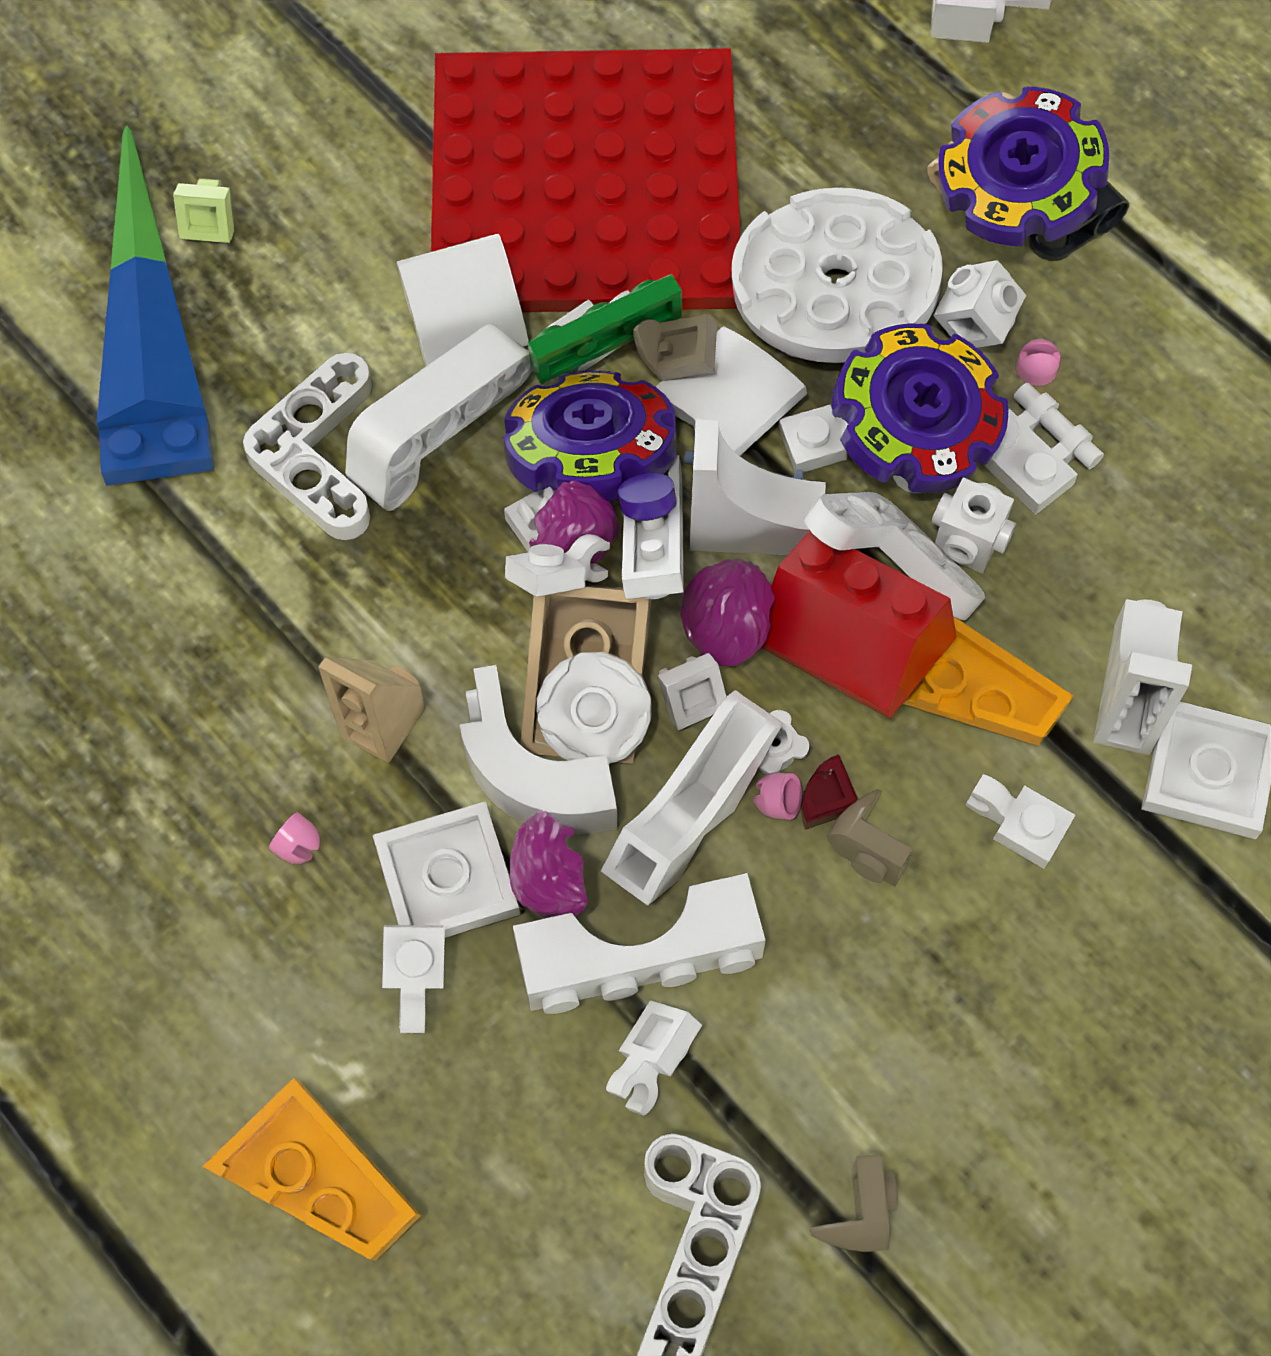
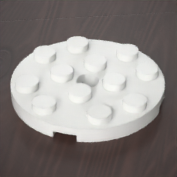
(784, 263)

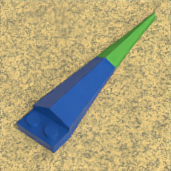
(149, 391)

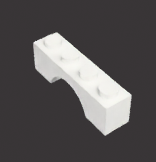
(570, 964)

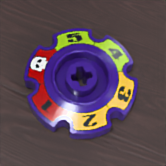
(1023, 166)
(919, 408)
(589, 432)

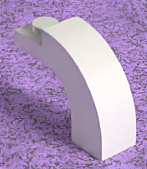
(521, 783)

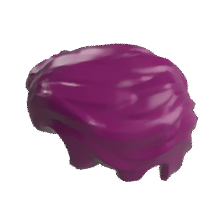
(574, 512)
(728, 611)
(545, 870)

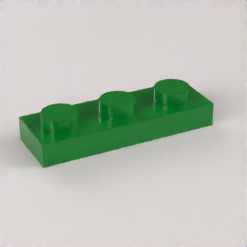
(603, 328)

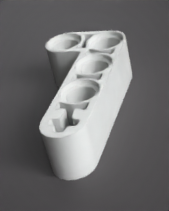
(429, 410)
(707, 1219)

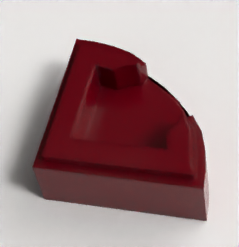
(827, 793)

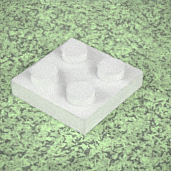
(1211, 771)
(447, 871)

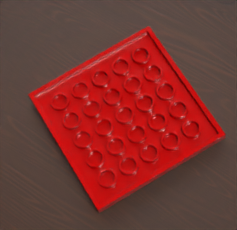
(591, 170)

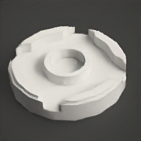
(594, 707)

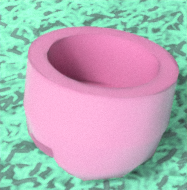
(1038, 362)
(779, 795)
(296, 840)

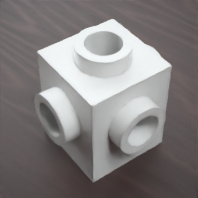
(980, 303)
(974, 524)

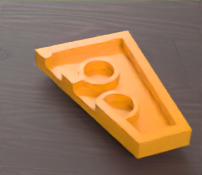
(990, 690)
(316, 1172)

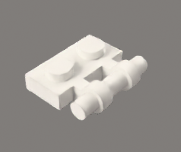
(1028, 464)

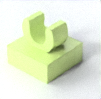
(204, 211)

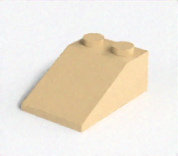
(575, 623)

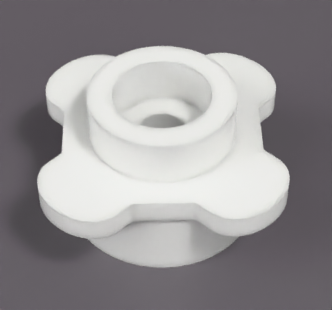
(791, 746)

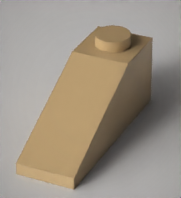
(372, 703)

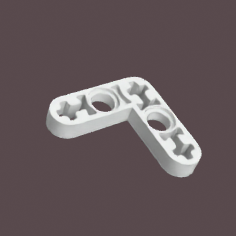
(297, 454)
(873, 521)

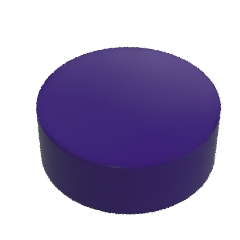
(647, 496)

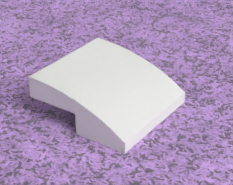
(460, 292)
(743, 393)

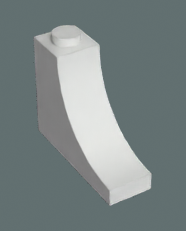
(742, 505)
(1141, 677)

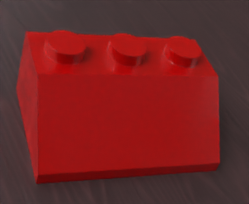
(857, 623)

